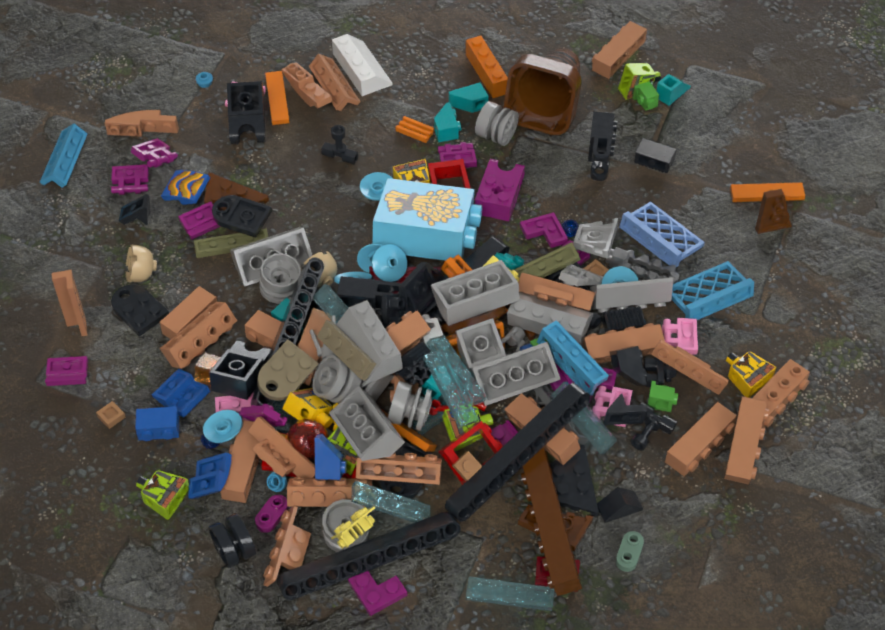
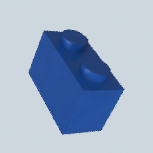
(157, 423)

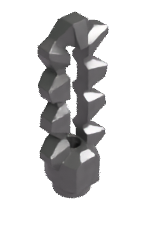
(620, 258)

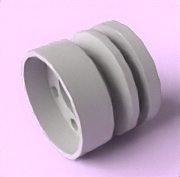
(496, 123)
(278, 277)
(410, 405)

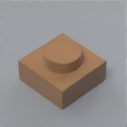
(597, 268)
(110, 414)
(467, 466)

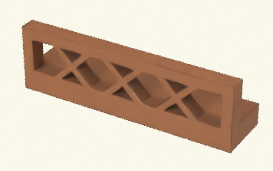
(333, 81)
(70, 300)

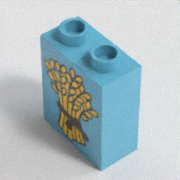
(427, 219)

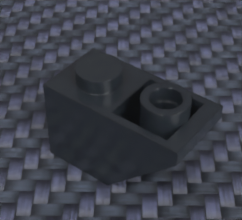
(629, 365)

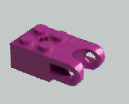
(499, 190)

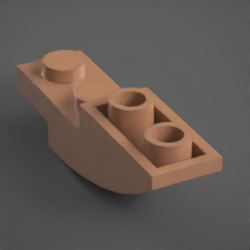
(305, 86)
(136, 122)

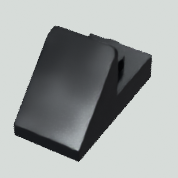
(136, 209)
(620, 413)

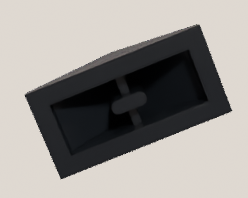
(619, 504)

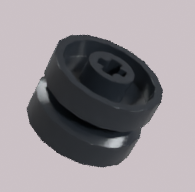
(232, 540)

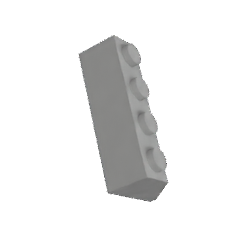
(250, 257)
(475, 292)
(632, 293)
(536, 314)
(371, 337)
(516, 373)
(366, 426)

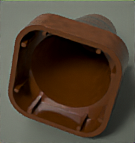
(545, 90)

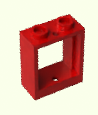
(448, 169)
(451, 457)

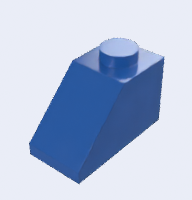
(328, 460)

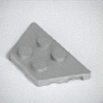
(596, 237)

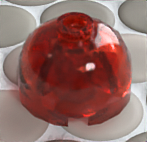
(303, 436)

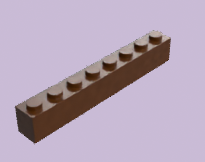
(550, 525)

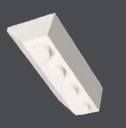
(359, 64)

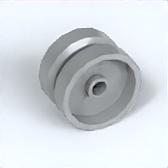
(334, 380)
(335, 515)

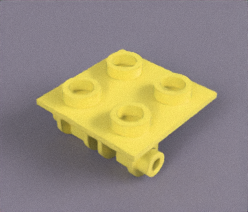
(359, 522)

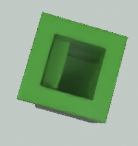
(646, 95)
(662, 397)

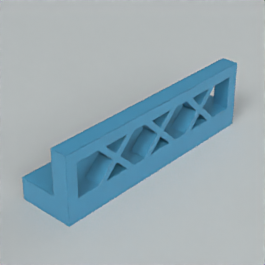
(64, 156)
(573, 355)

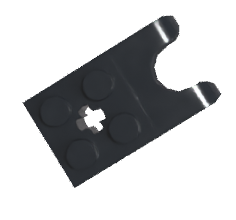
(248, 115)
(600, 143)
(356, 290)
(238, 370)

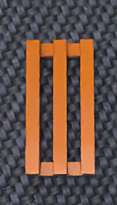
(416, 128)

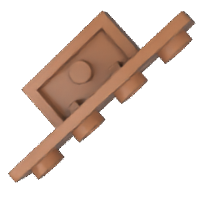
(555, 291)
(690, 366)
(279, 452)
(289, 548)

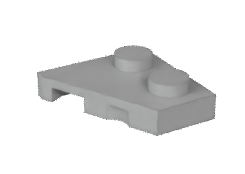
(577, 276)

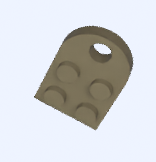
(286, 370)

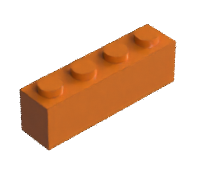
(486, 66)

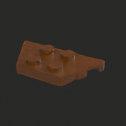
(220, 187)

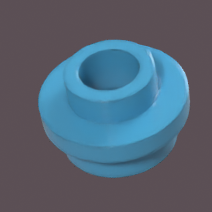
(204, 79)
(272, 482)

